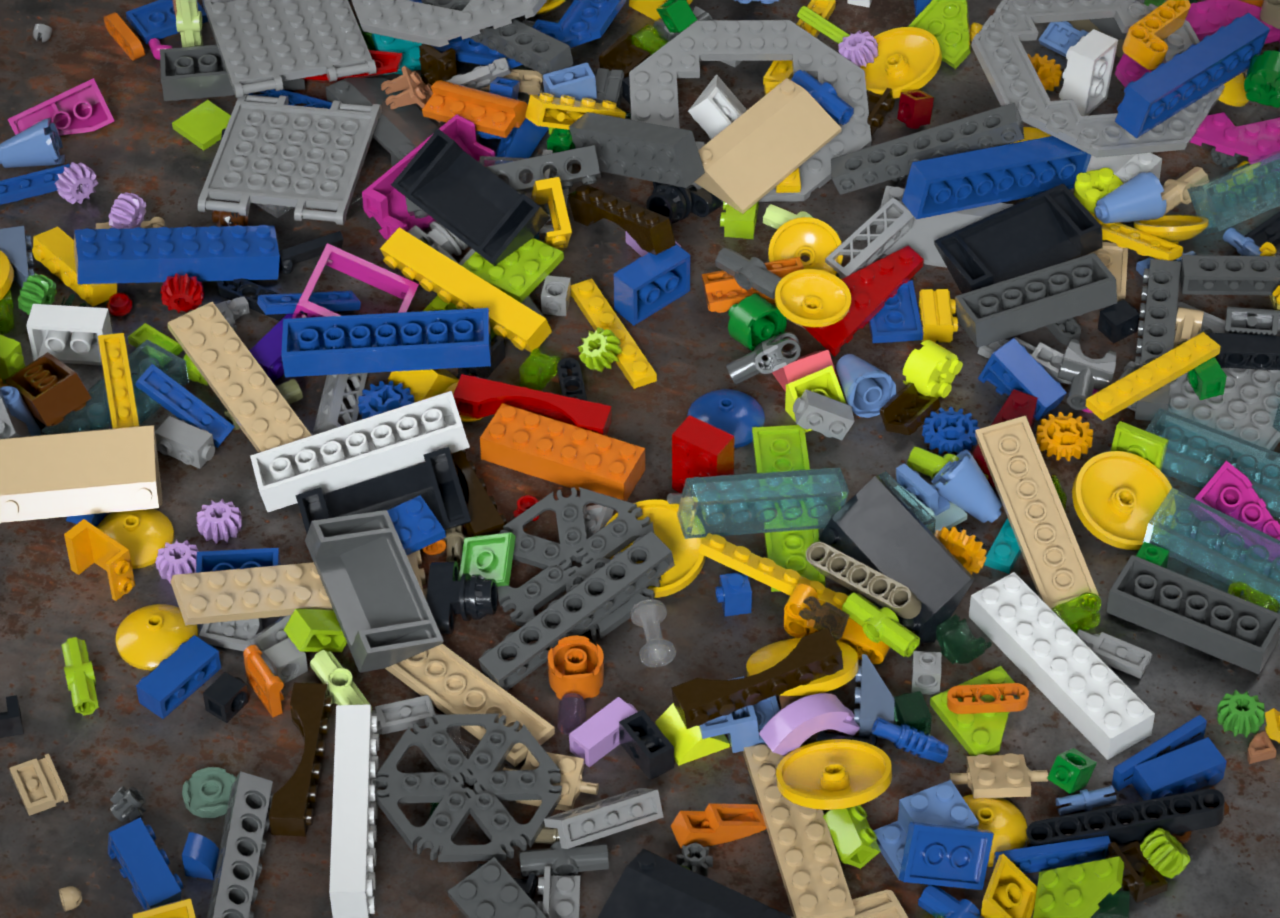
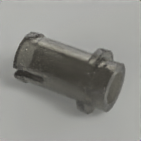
(355, 205)

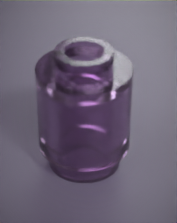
(571, 713)

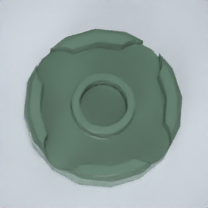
(208, 792)

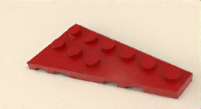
(869, 292)

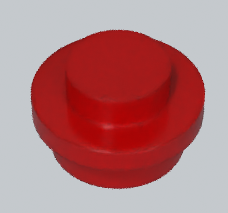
(119, 304)

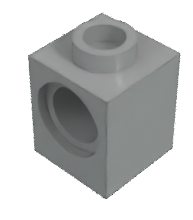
(556, 295)
(285, 660)
(926, 672)

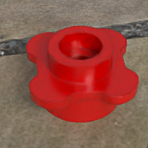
(525, 503)

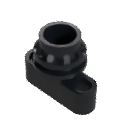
(679, 202)
(447, 596)

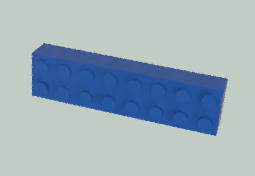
(1191, 75)
(991, 176)
(155, 253)
(386, 342)

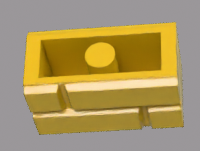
(936, 315)

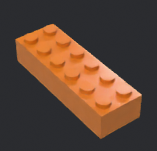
(562, 453)

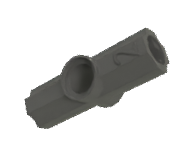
(748, 272)
(564, 861)

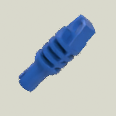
(910, 740)

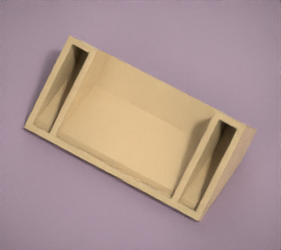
(765, 145)
(79, 473)

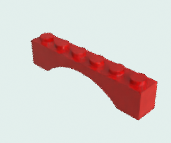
(483, 397)

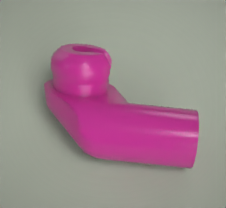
(155, 47)

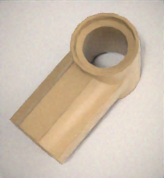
(1187, 324)

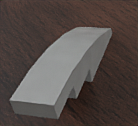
(1043, 354)

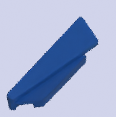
(521, 141)

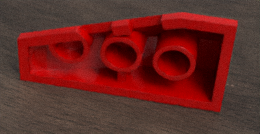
(385, 63)

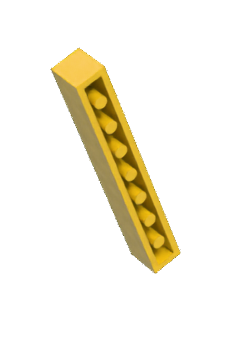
(464, 289)

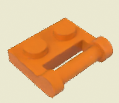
(263, 681)

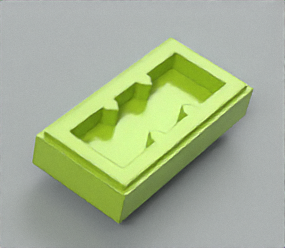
(149, 333)

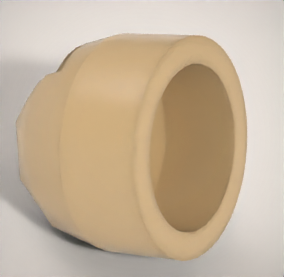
(70, 897)

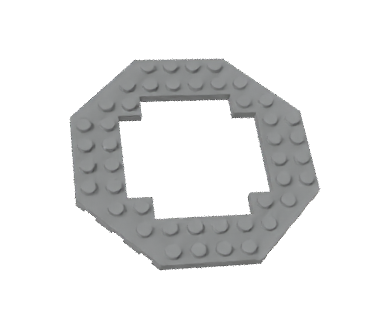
(438, 24)
(1015, 79)
(656, 93)

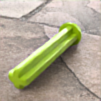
(821, 24)

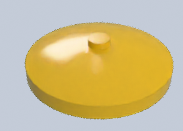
(904, 61)
(1118, 497)
(685, 551)
(776, 652)
(834, 774)

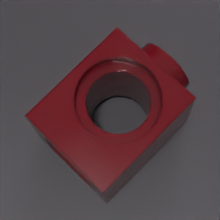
(915, 108)

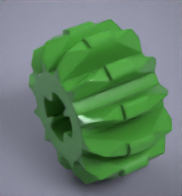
(36, 290)
(1241, 713)

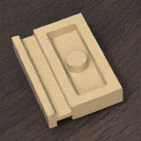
(38, 784)

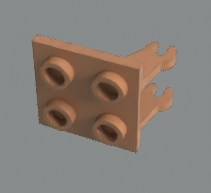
(416, 90)

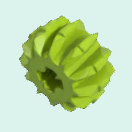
(600, 349)
(1165, 853)

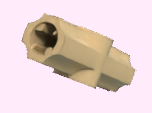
(1176, 190)

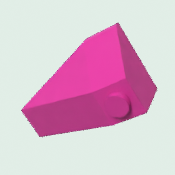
(72, 112)
(1233, 495)

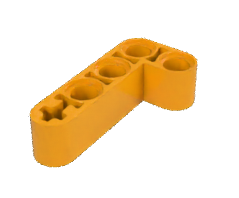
(1145, 38)
(852, 635)

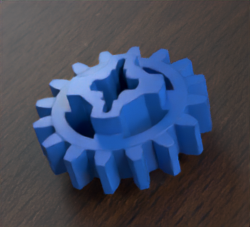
(383, 399)
(950, 431)

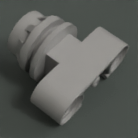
(440, 240)

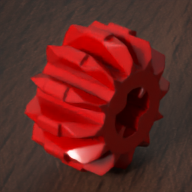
(182, 293)

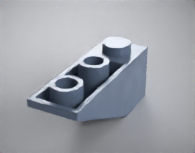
(15, 246)
(873, 698)

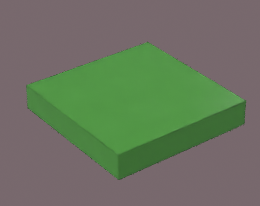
(489, 557)

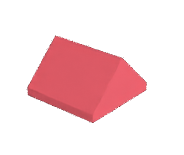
(803, 366)

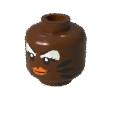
(226, 219)

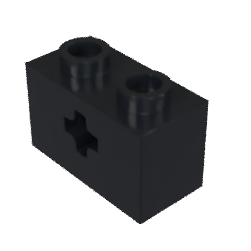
(646, 744)

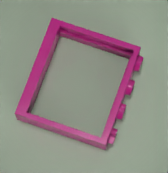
(359, 269)

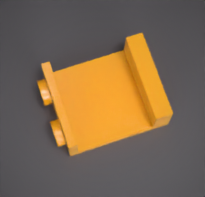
(89, 546)

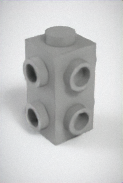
(823, 415)
(185, 442)

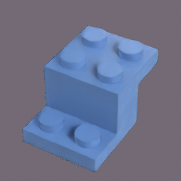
(743, 724)
(935, 805)

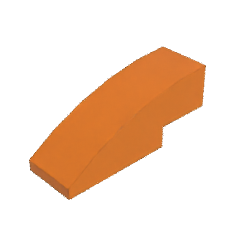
(717, 824)

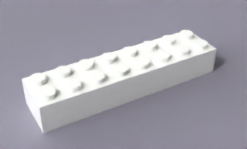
(358, 450)
(1061, 666)
(354, 813)

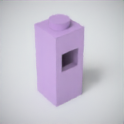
(600, 732)

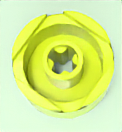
(1095, 185)
(932, 369)

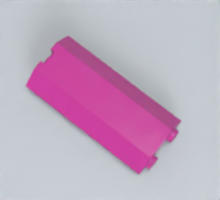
(390, 206)

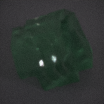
(958, 642)

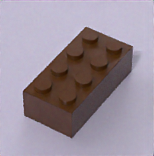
(50, 389)

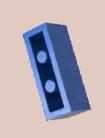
(178, 676)
(1180, 771)

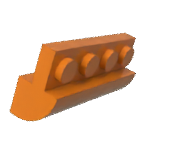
(488, 111)
(723, 290)

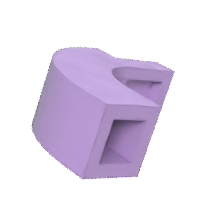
(805, 718)

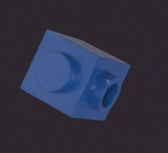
(734, 594)

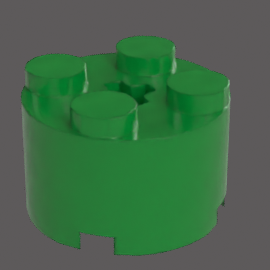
(1263, 79)
(755, 321)

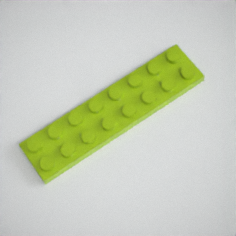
(779, 451)

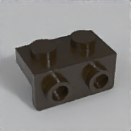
(622, 55)
(437, 65)
(878, 107)
(907, 410)
(1138, 875)

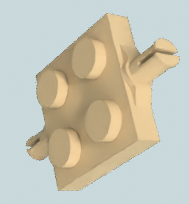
(998, 776)
(571, 779)

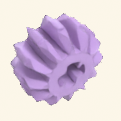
(859, 48)
(76, 183)
(127, 211)
(219, 521)
(176, 559)

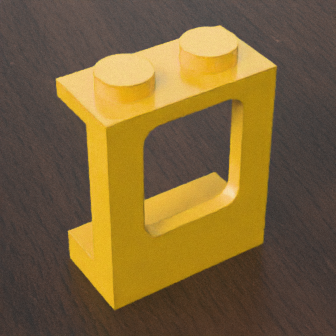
(551, 192)

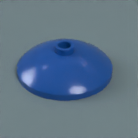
(730, 412)

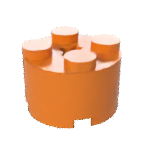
(576, 667)

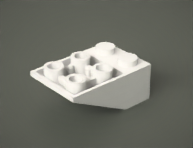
(716, 108)

